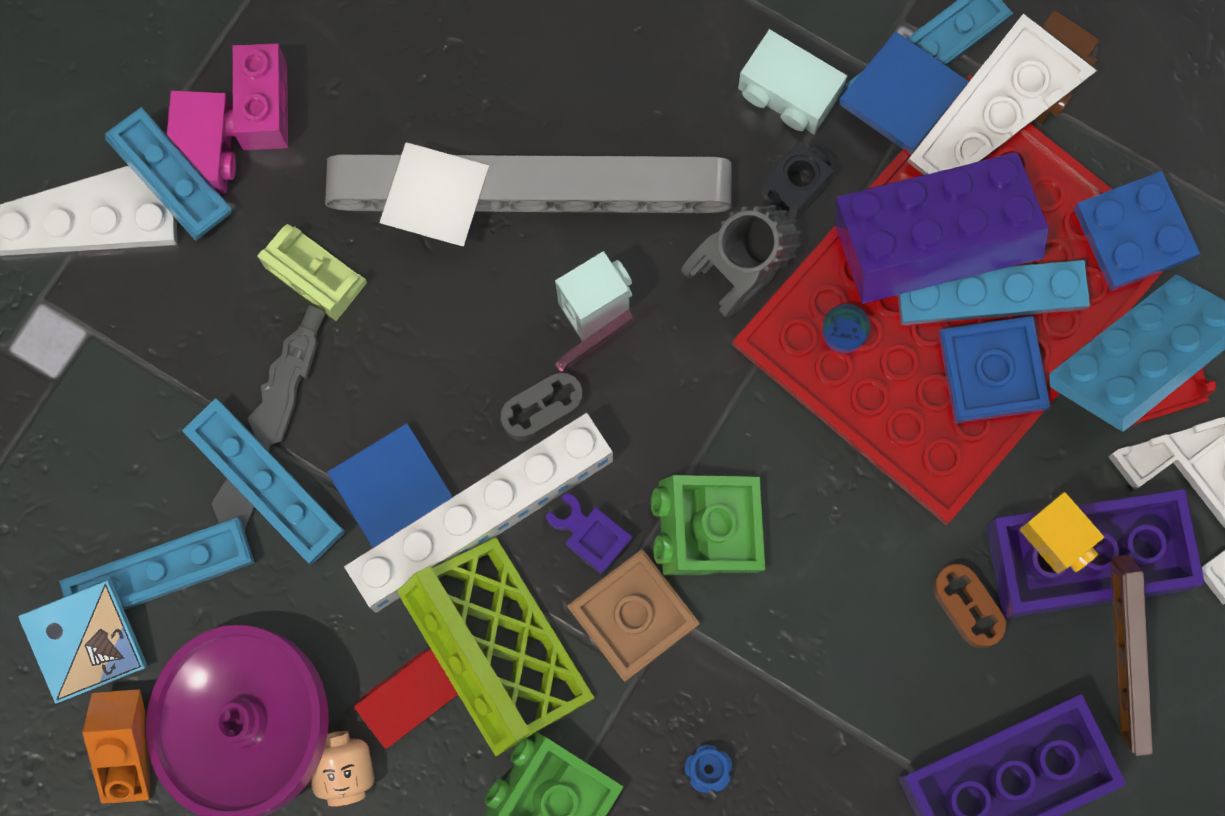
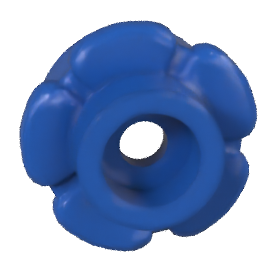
(721, 766)

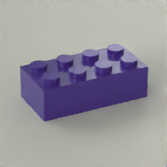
(940, 227)
(1148, 528)
(1026, 769)

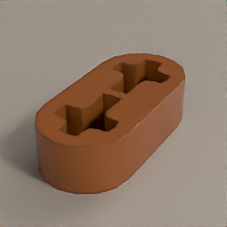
(978, 599)

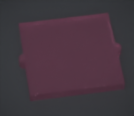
(594, 341)

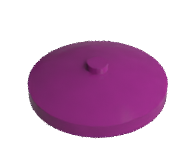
(237, 722)

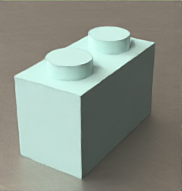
(791, 83)
(594, 294)

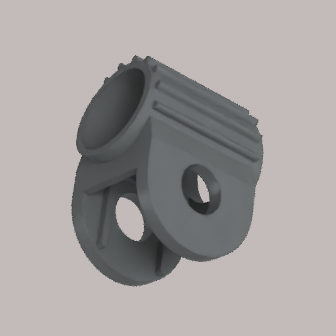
(731, 255)

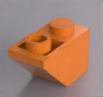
(118, 746)

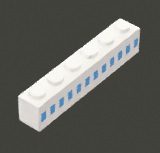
(482, 510)

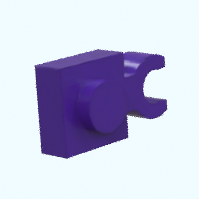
(594, 537)

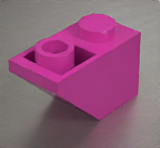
(202, 130)

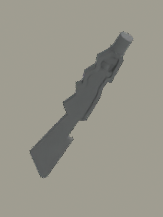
(278, 402)

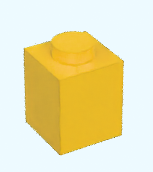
(1063, 535)

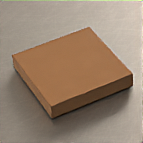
(633, 615)

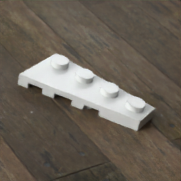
(1006, 94)
(87, 215)

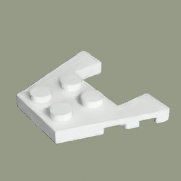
(1201, 460)

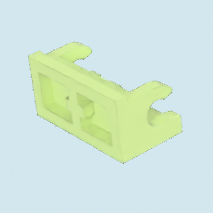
(311, 271)

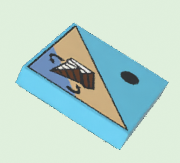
(82, 640)

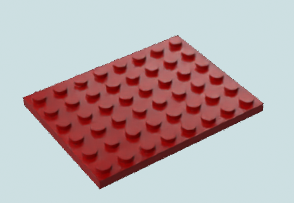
(894, 389)

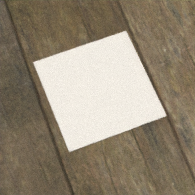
(434, 194)

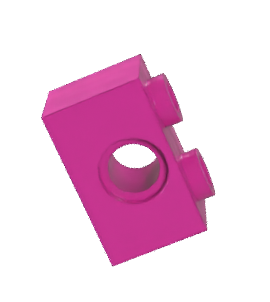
(260, 97)

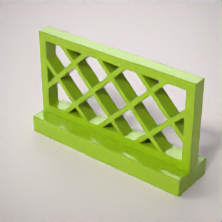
(460, 654)

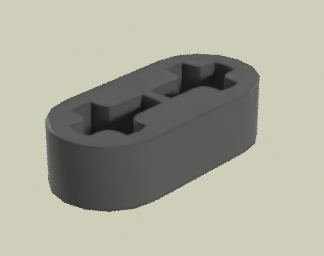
(536, 397)

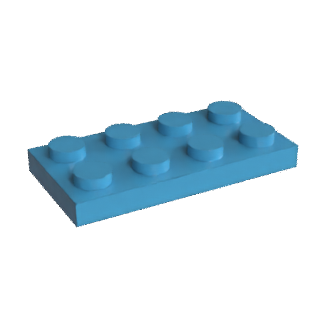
(1145, 353)

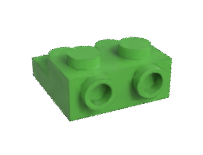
(709, 525)
(550, 783)

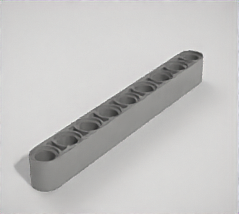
(554, 183)

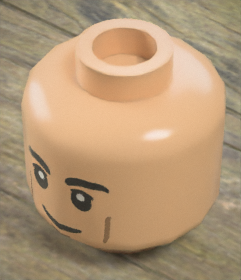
(343, 770)

